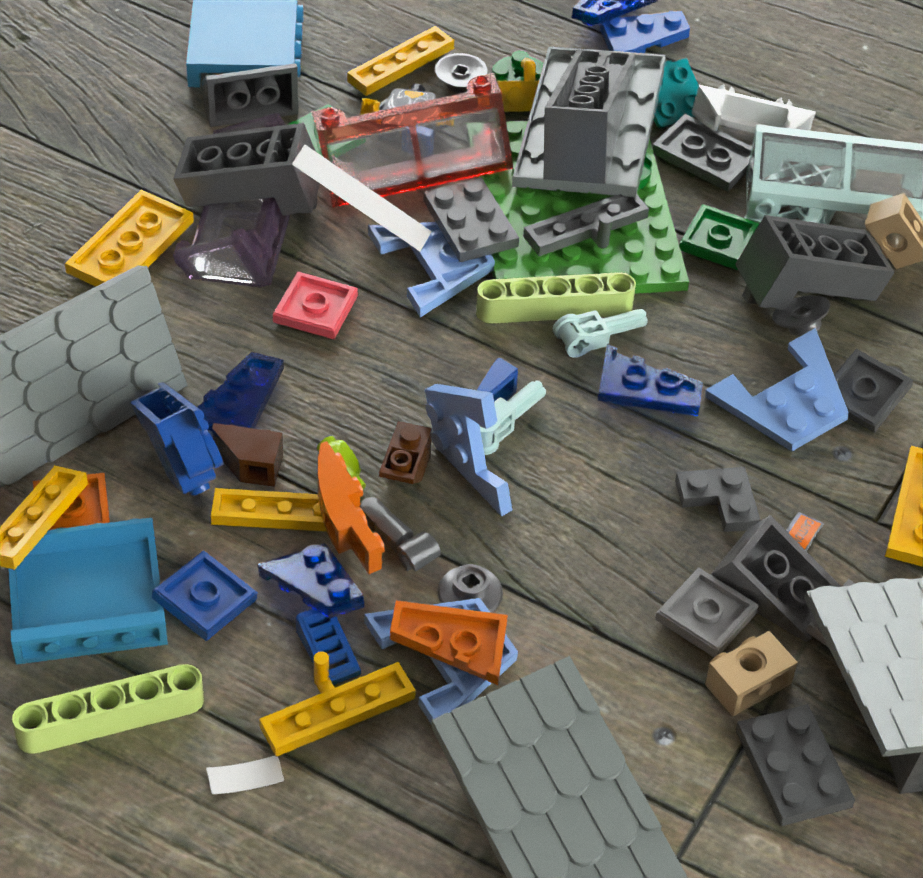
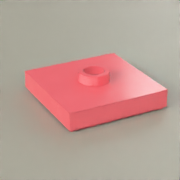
(315, 305)

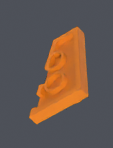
(452, 635)

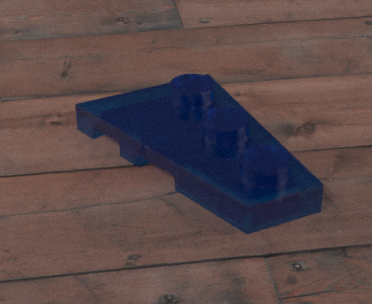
(600, 11)
(639, 385)
(244, 392)
(317, 578)

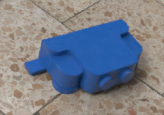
(174, 432)

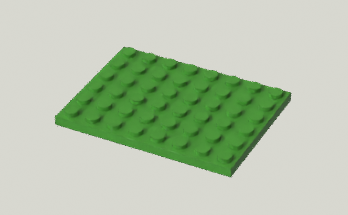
(642, 249)

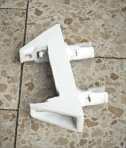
(744, 112)

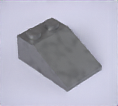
(775, 574)

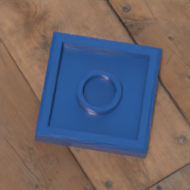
(204, 595)

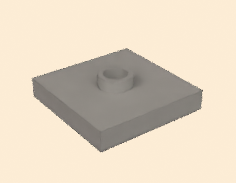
(707, 612)

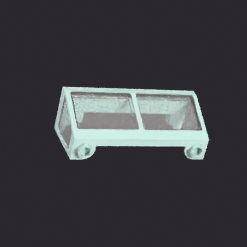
(829, 171)

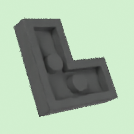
(721, 487)

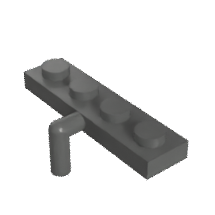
(586, 222)

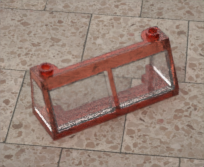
(419, 141)

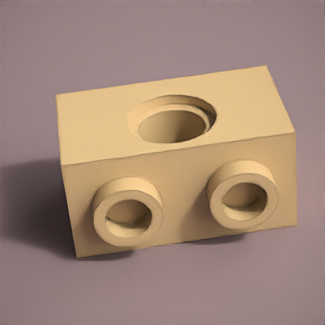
(897, 230)
(768, 668)

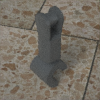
(412, 551)

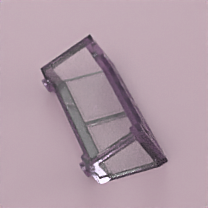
(237, 239)

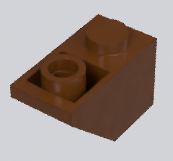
(250, 453)
(407, 453)

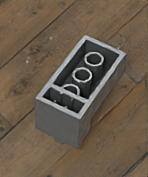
(247, 168)
(810, 258)

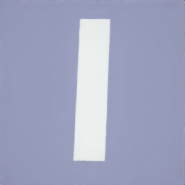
(362, 197)

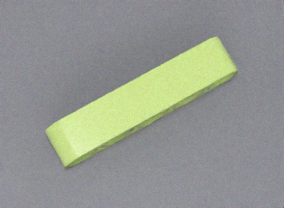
(554, 297)
(90, 706)

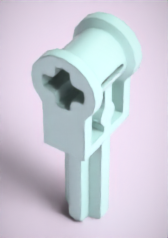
(592, 331)
(508, 412)

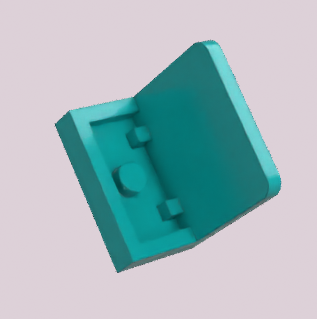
(676, 93)

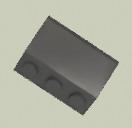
(250, 94)

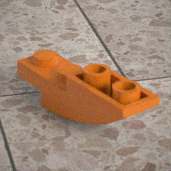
(341, 510)

